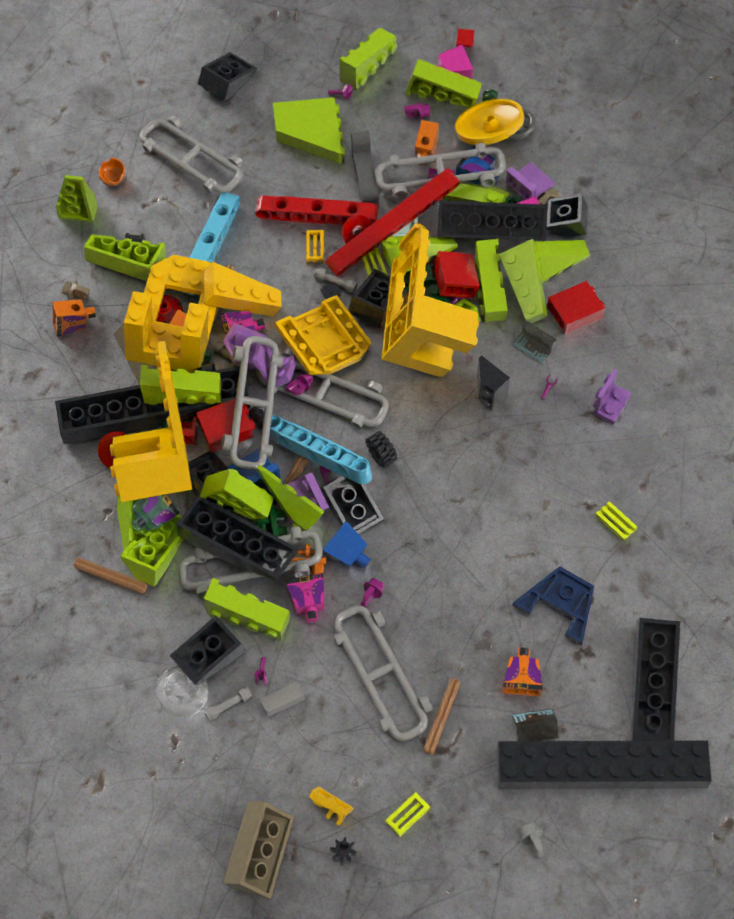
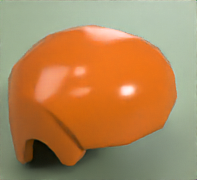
(112, 172)

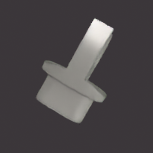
(531, 835)

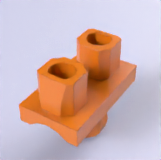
(317, 568)

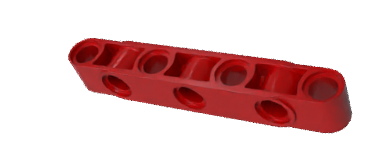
(312, 209)

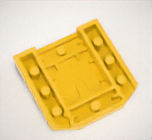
(325, 337)

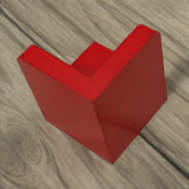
(465, 37)
(190, 431)

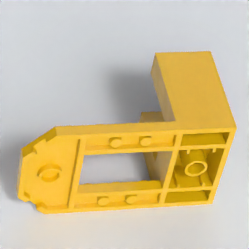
(425, 328)
(184, 344)
(156, 459)

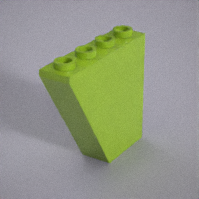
(310, 127)

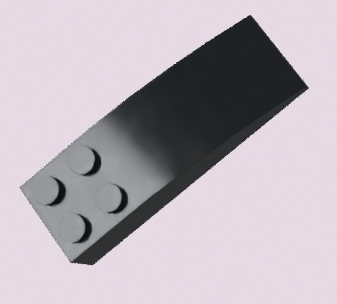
(492, 220)
(235, 539)
(655, 679)

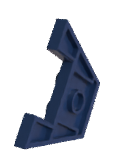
(564, 593)

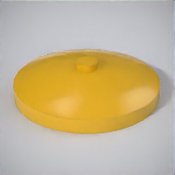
(489, 121)

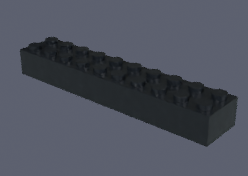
(125, 410)
(603, 764)

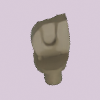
(550, 194)
(73, 289)

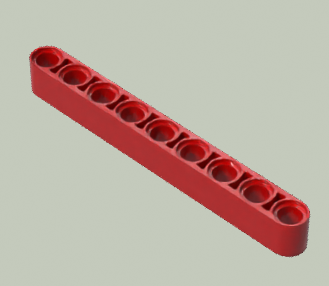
(392, 222)

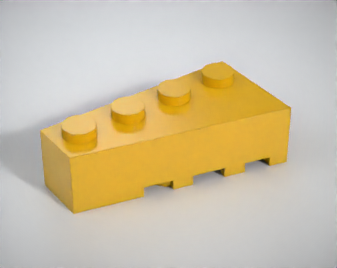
(238, 292)

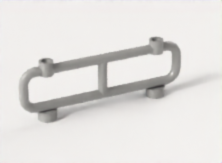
(174, 125)
(399, 189)
(372, 391)
(230, 442)
(300, 567)
(420, 705)

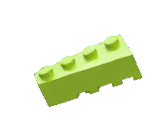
(366, 58)
(442, 85)
(124, 255)
(488, 268)
(526, 279)
(189, 387)
(245, 610)

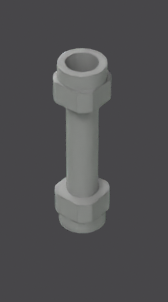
(321, 275)
(220, 349)
(212, 712)

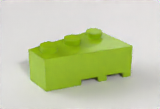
(238, 492)

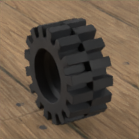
(381, 449)

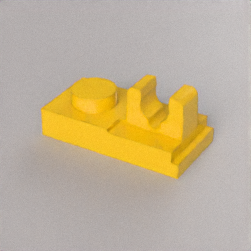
(335, 805)

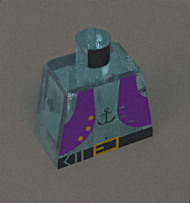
(153, 512)

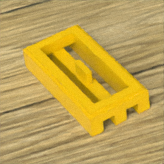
(314, 258)

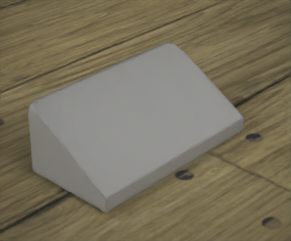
(282, 699)

